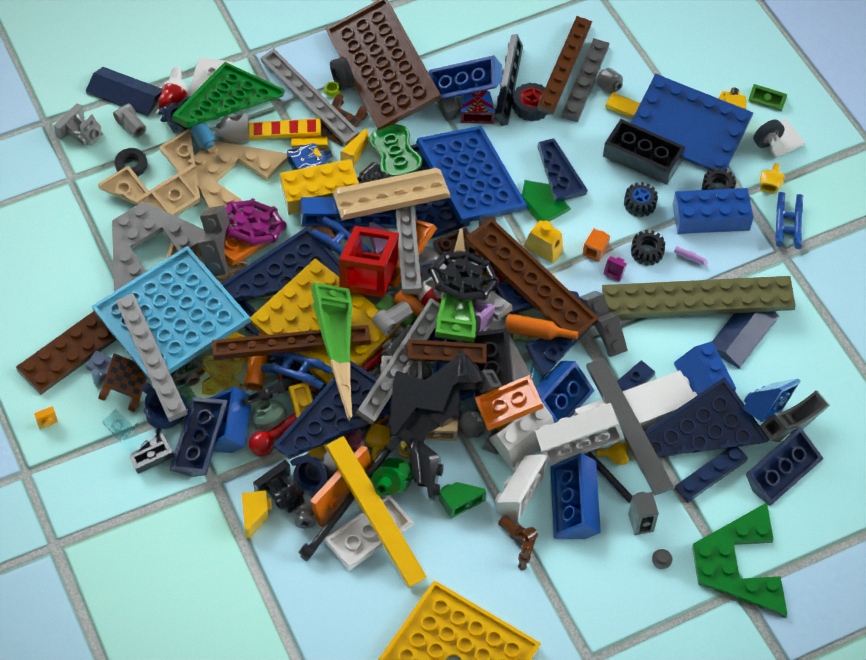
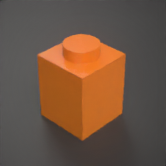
(596, 244)

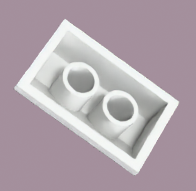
(519, 436)
(521, 486)

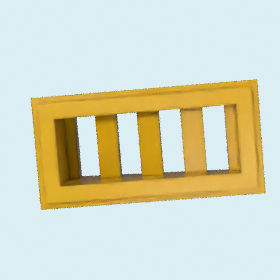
(355, 147)

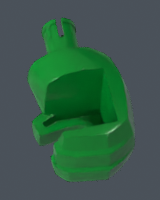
(392, 477)

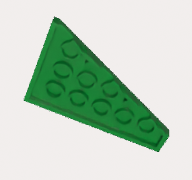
(225, 93)

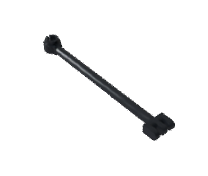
(308, 550)

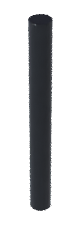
(611, 478)

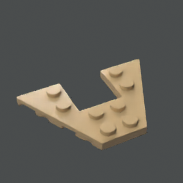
(224, 156)
(172, 195)

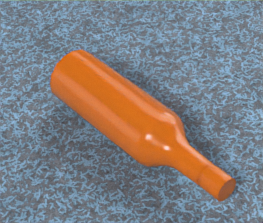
(536, 328)
(254, 376)

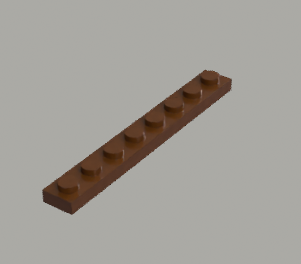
(564, 65)
(281, 343)

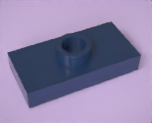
(636, 376)

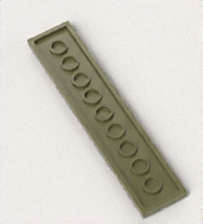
(700, 297)

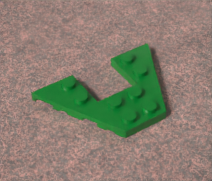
(718, 567)

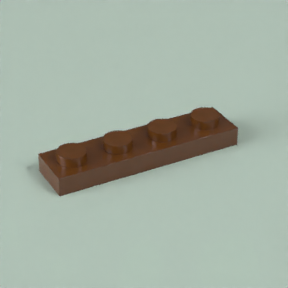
(444, 351)

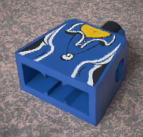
(307, 156)

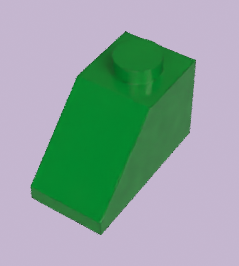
(460, 498)

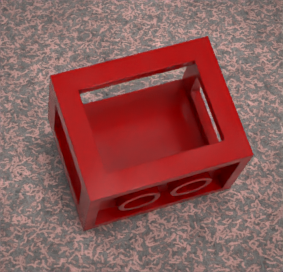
(367, 271)

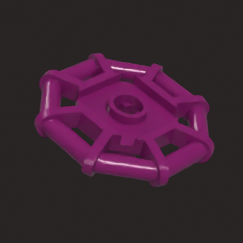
(260, 222)

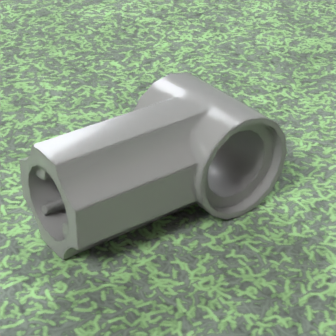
(127, 117)
(388, 320)

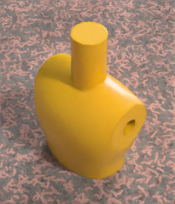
(771, 180)
(377, 438)

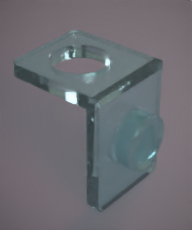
(119, 425)

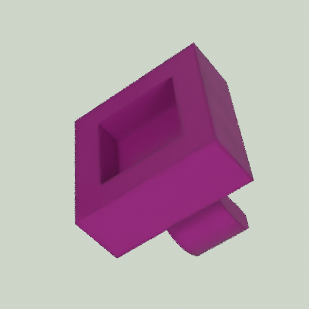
(615, 268)

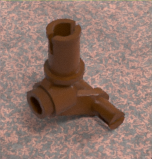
(525, 535)

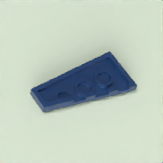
(560, 173)

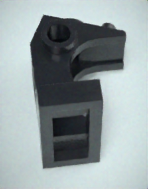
(275, 481)

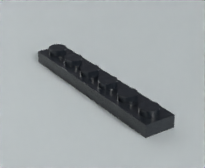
(508, 84)

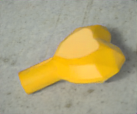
(615, 453)

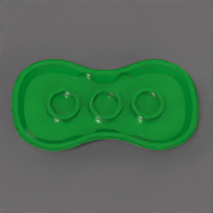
(395, 150)

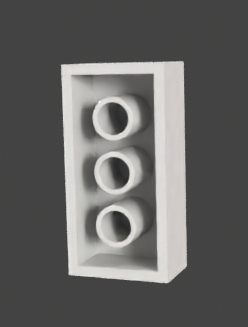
(579, 433)

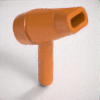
(415, 304)

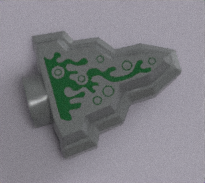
(188, 373)

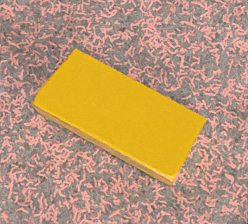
(321, 142)

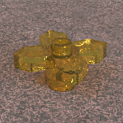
(221, 374)

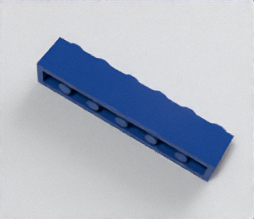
(315, 208)

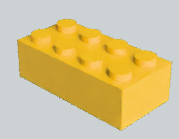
(315, 182)

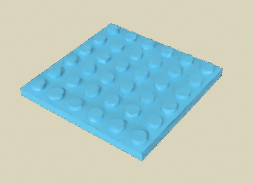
(181, 307)

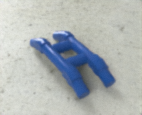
(797, 216)
(334, 244)
(302, 373)

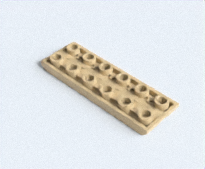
(390, 193)

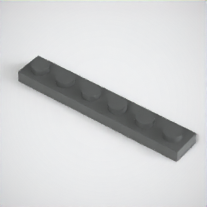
(585, 80)

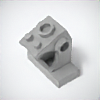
(73, 122)

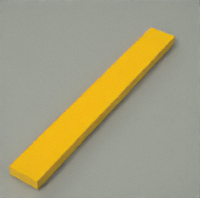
(376, 512)

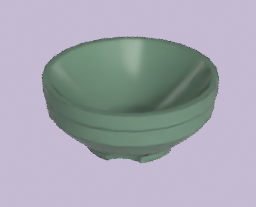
(268, 414)

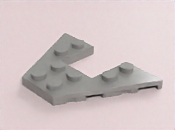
(139, 226)

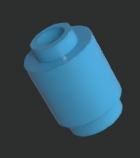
(203, 136)

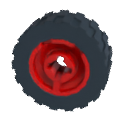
(526, 101)

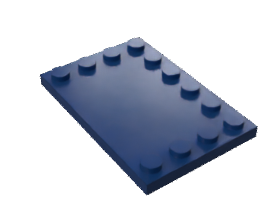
(693, 119)
(472, 173)

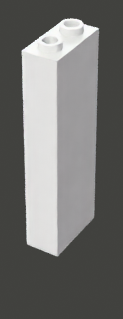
(655, 398)

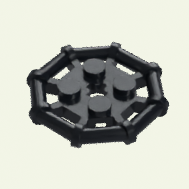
(473, 280)

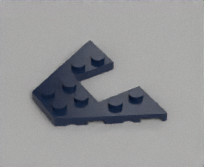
(543, 352)

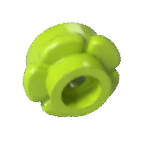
(331, 89)

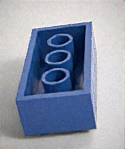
(712, 210)

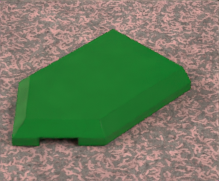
(541, 201)

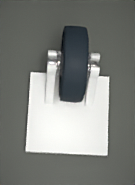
(778, 137)

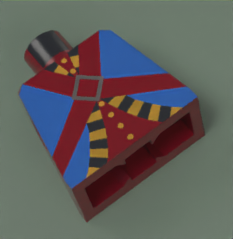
(478, 108)

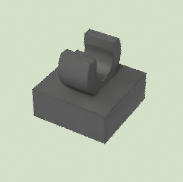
(491, 382)

